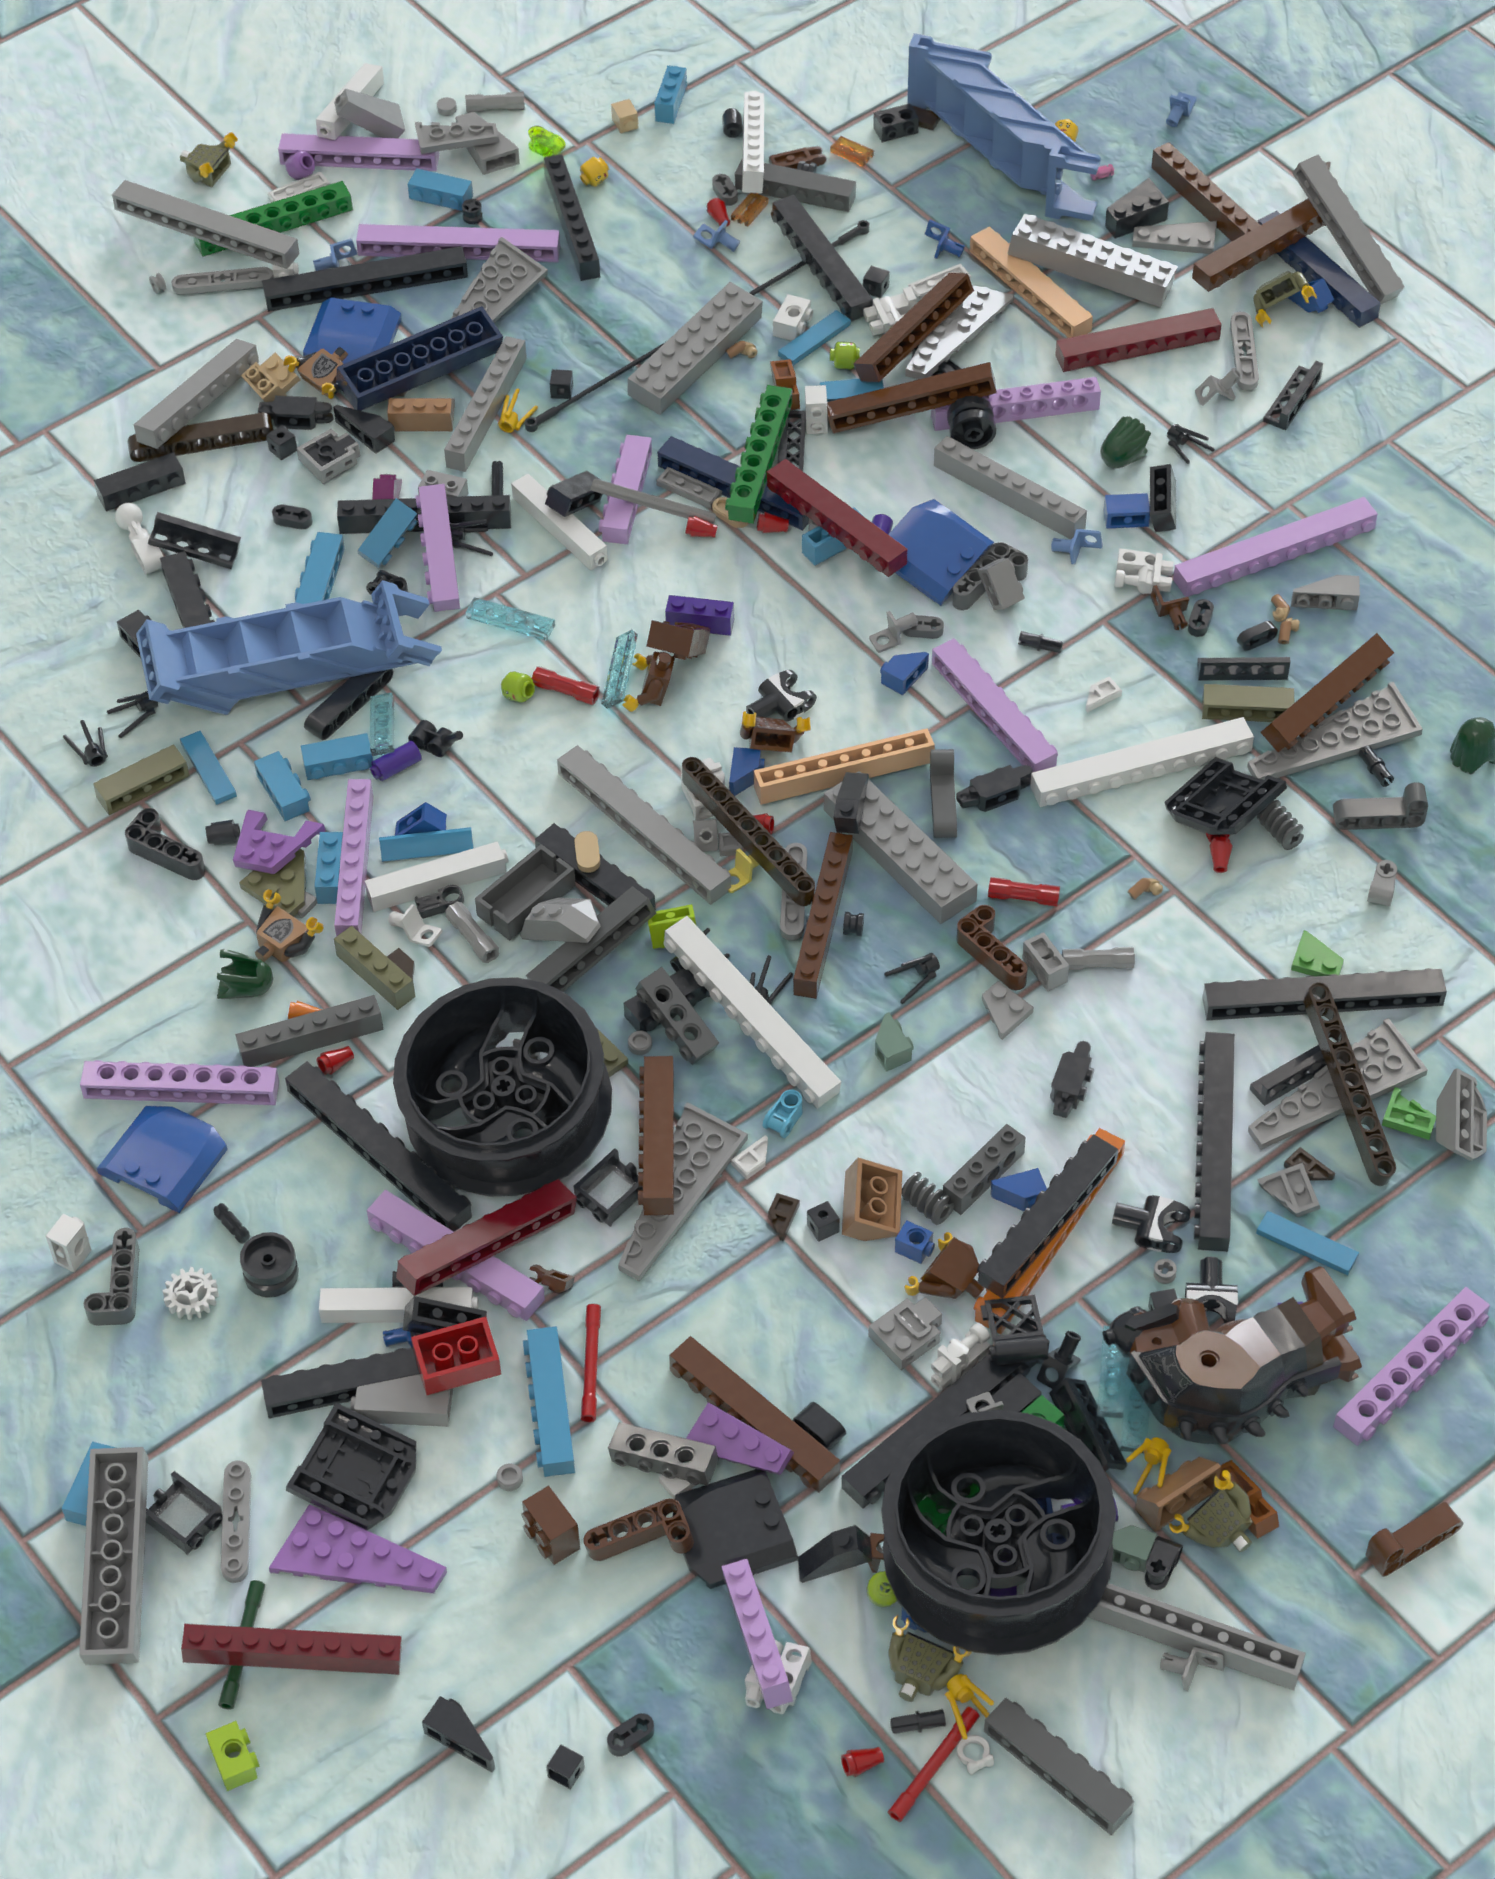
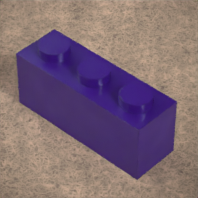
(704, 612)

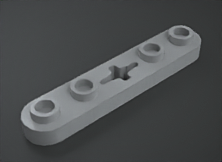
(211, 281)
(1243, 336)
(791, 913)
(236, 1544)

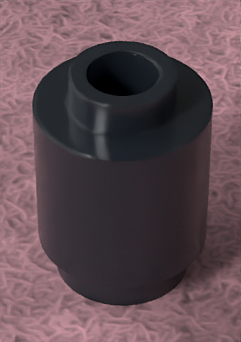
(732, 123)
(222, 832)

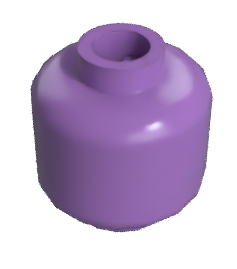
(300, 165)

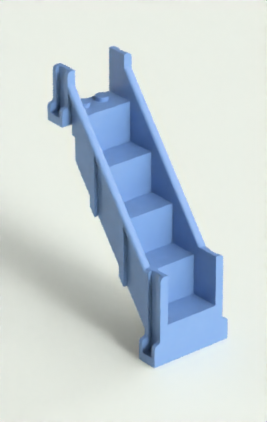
(998, 123)
(281, 649)

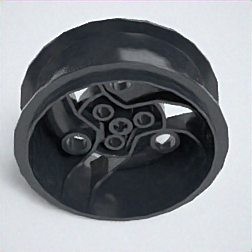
(459, 1042)
(1011, 1462)

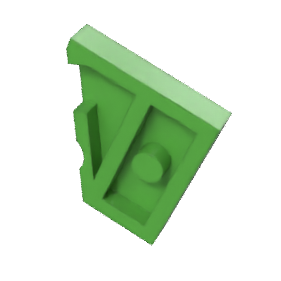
(1315, 958)

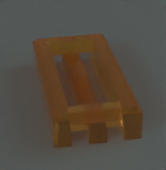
(840, 148)
(753, 209)

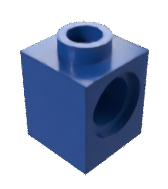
(914, 1233)

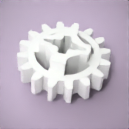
(190, 1293)

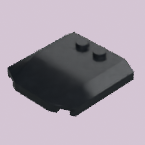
(1222, 799)
(355, 1468)
(735, 1523)

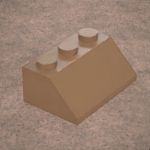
(421, 414)
(871, 1201)
(1179, 1492)

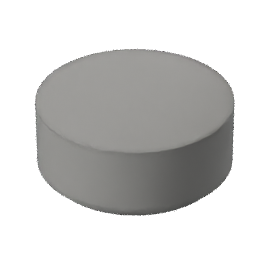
(446, 106)
(640, 1042)
(509, 1477)

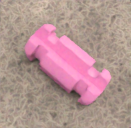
(1103, 172)

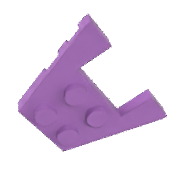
(268, 850)

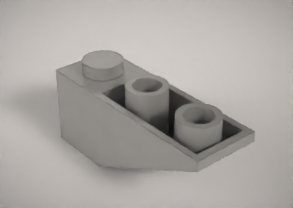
(1330, 593)

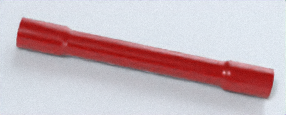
(589, 1399)
(908, 1797)

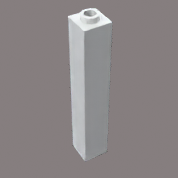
(366, 81)
(566, 530)
(433, 875)
(382, 1304)

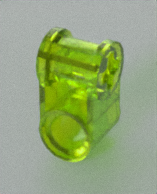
(545, 142)

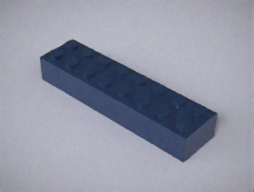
(419, 359)

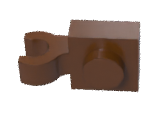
(554, 1279)

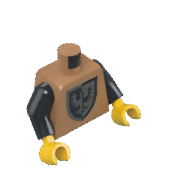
(319, 369)
(281, 933)

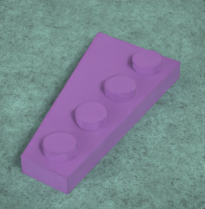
(739, 1442)

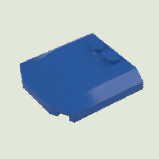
(352, 326)
(938, 548)
(165, 1155)

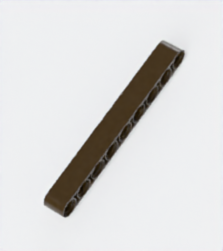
(748, 831)
(1348, 1094)

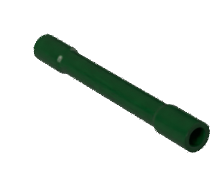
(231, 1684)

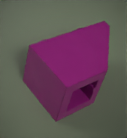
(386, 487)

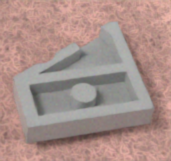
(1005, 1008)
(1292, 1190)

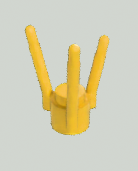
(509, 419)
(1155, 1451)
(963, 1690)

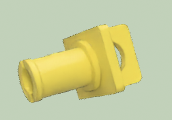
(742, 870)

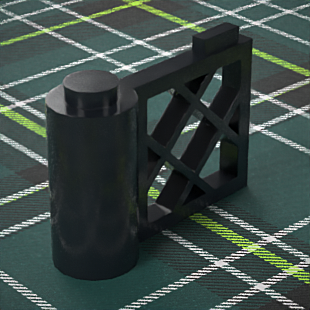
(1018, 1344)

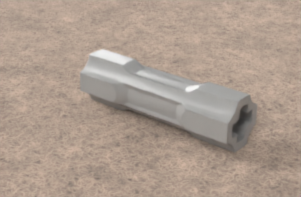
(508, 101)
(463, 921)
(1117, 958)

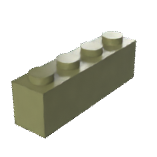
(1250, 702)
(141, 779)
(374, 967)

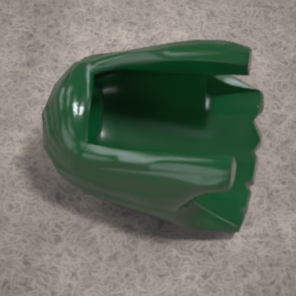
(1125, 443)
(1473, 745)
(243, 976)

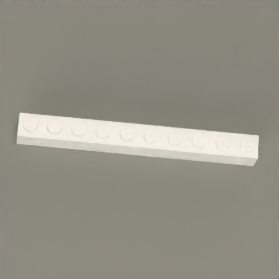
(1141, 762)
(752, 1012)

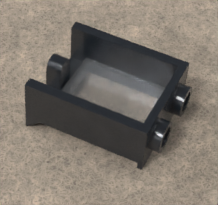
(608, 1188)
(183, 1514)

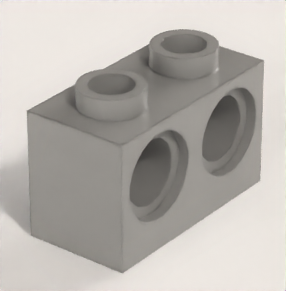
(1045, 961)

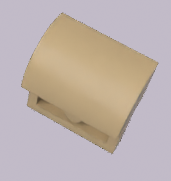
(270, 378)

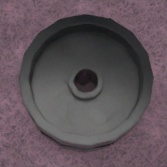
(972, 421)
(269, 1264)

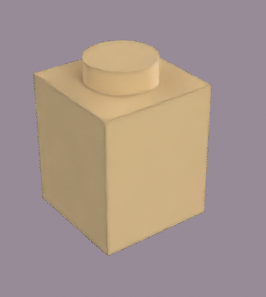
(624, 116)

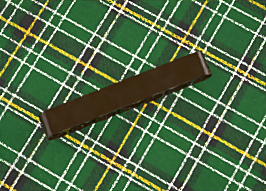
(206, 437)

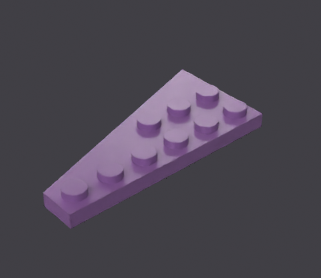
(346, 1553)

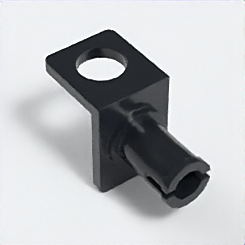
(1060, 1359)

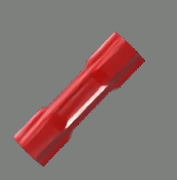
(579, 690)
(1041, 894)

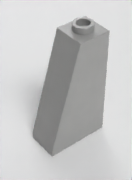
(370, 113)
(490, 156)
(403, 1403)

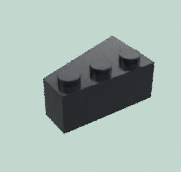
(1138, 208)

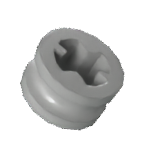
(157, 283)
(1171, 1274)

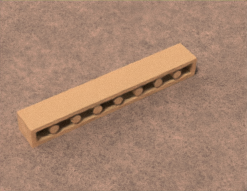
(1031, 284)
(830, 768)

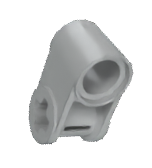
(1383, 883)

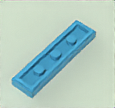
(814, 337)
(208, 767)
(425, 844)
(1307, 1243)

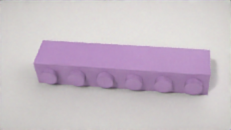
(630, 473)
(439, 547)
(757, 1634)

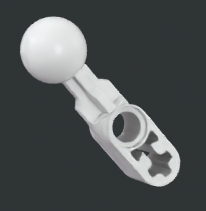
(129, 517)

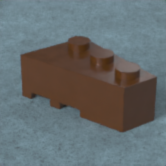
(682, 638)

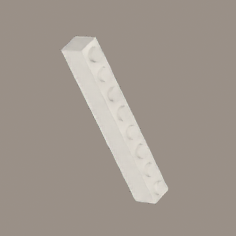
(753, 142)

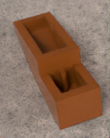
(784, 376)
(1262, 1513)

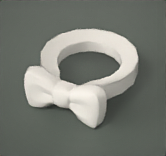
(973, 1766)

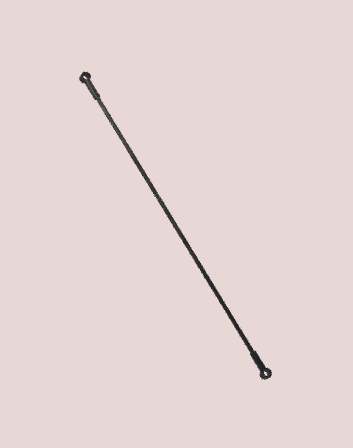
(531, 423)

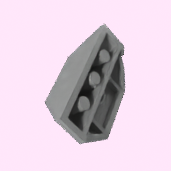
(561, 921)
(1462, 1116)

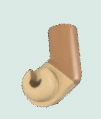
(742, 347)
(1282, 608)
(1285, 630)
(1145, 885)

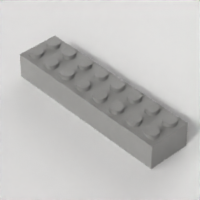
(1092, 260)
(694, 348)
(909, 855)
(114, 1556)

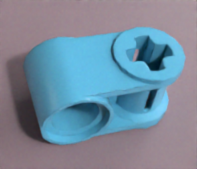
(783, 1117)

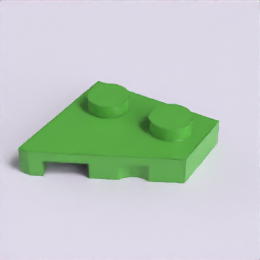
(1408, 1116)

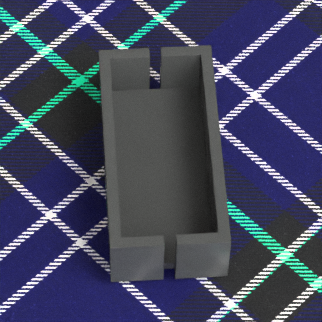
(523, 887)

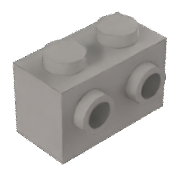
(454, 485)
(1001, 583)

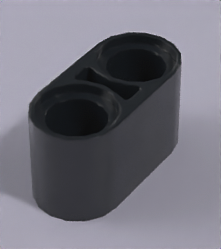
(820, 1425)

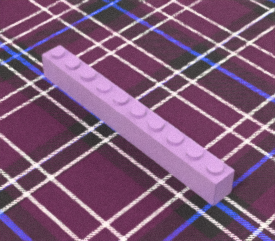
(476, 242)
(1274, 547)

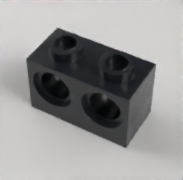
(895, 122)

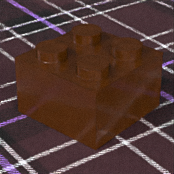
(550, 1525)

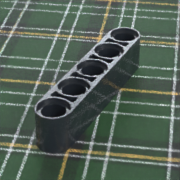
(345, 702)

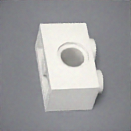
(792, 317)
(816, 409)
(68, 1242)

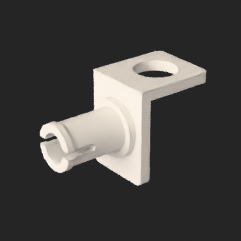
(414, 926)

